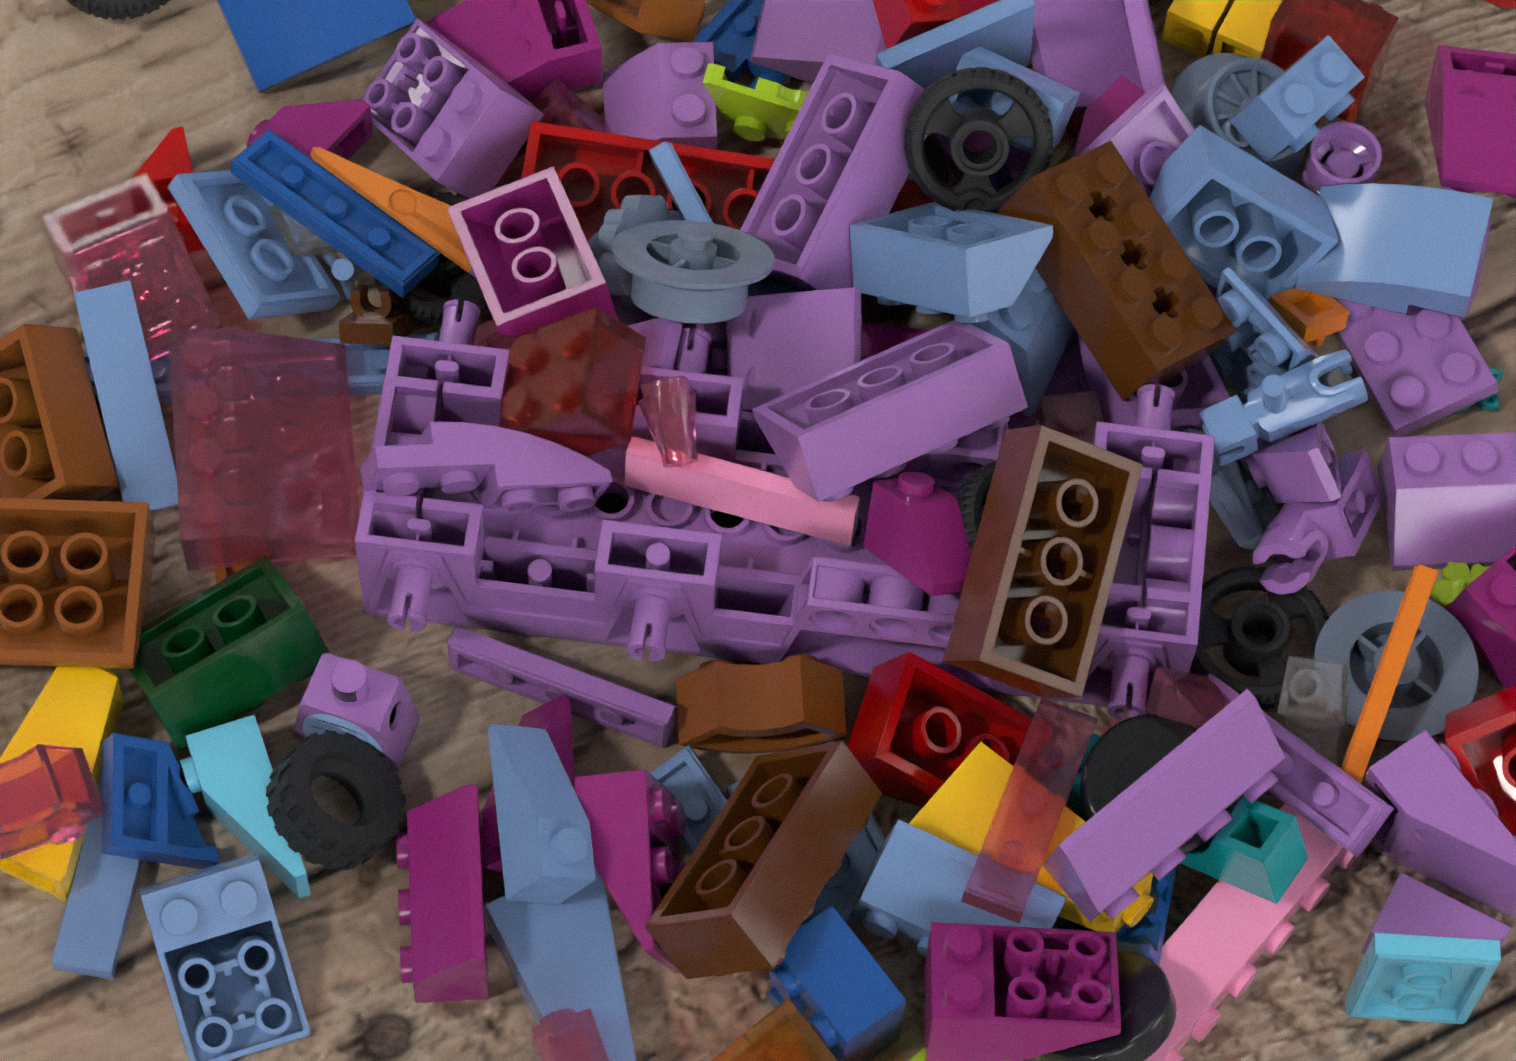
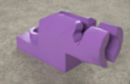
(1320, 531)

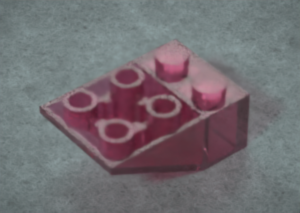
(132, 237)

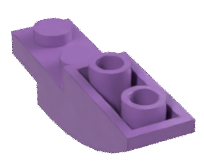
(506, 464)

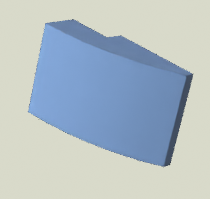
(1401, 247)

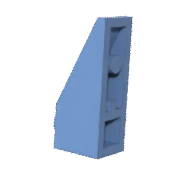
(538, 818)

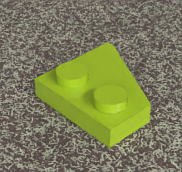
(754, 112)

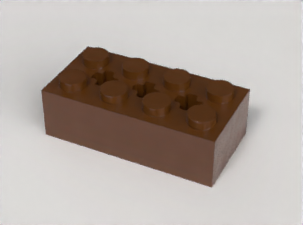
(1120, 271)
(1043, 562)
(764, 861)

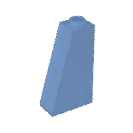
(566, 960)

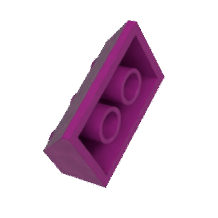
(530, 254)
(444, 899)

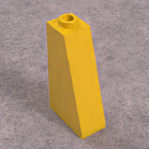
(77, 711)
(965, 810)

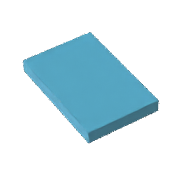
(1421, 978)

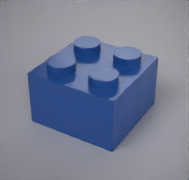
(839, 989)

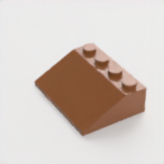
(73, 581)

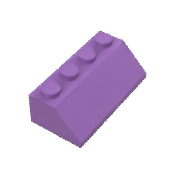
(834, 170)
(892, 409)
(1449, 499)
(1166, 808)

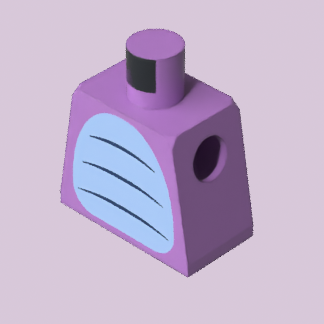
(358, 702)

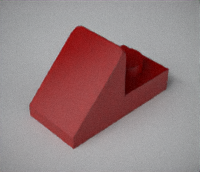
(162, 166)

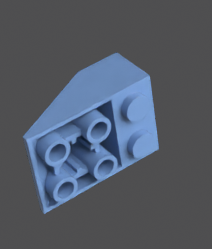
(1262, 339)
(225, 961)

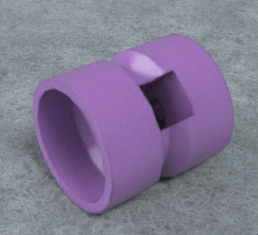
(1341, 156)

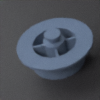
(1218, 89)
(691, 268)
(1436, 675)

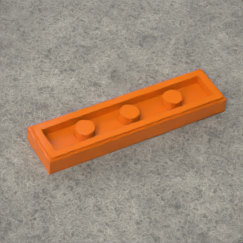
(1389, 671)

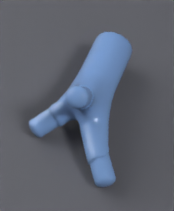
(343, 270)

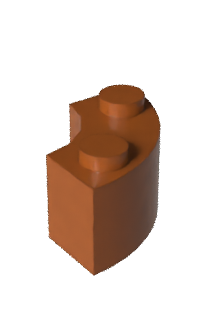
(761, 705)

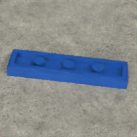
(335, 213)

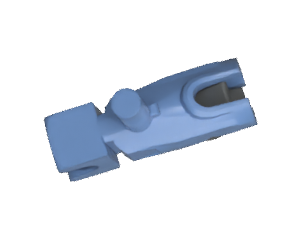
(1283, 405)

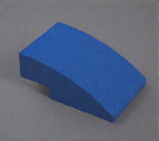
(299, 35)

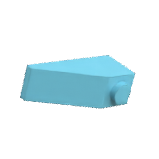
(233, 774)

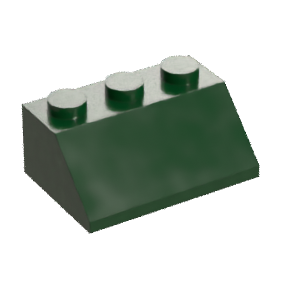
(226, 651)

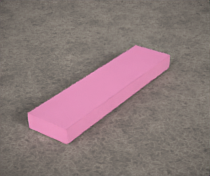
(741, 493)

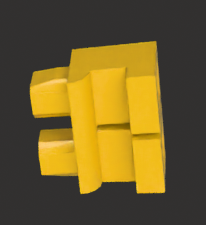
(1238, 24)

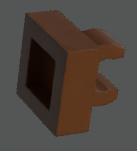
(374, 324)

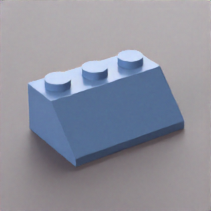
(1240, 215)
(946, 259)
(1036, 334)
(923, 882)

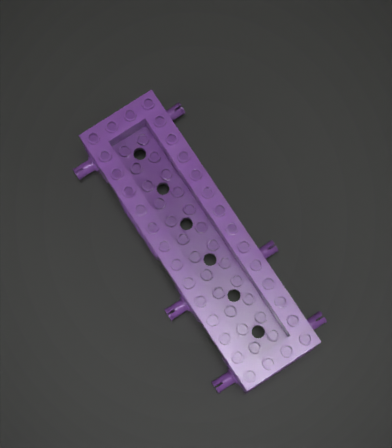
(753, 591)

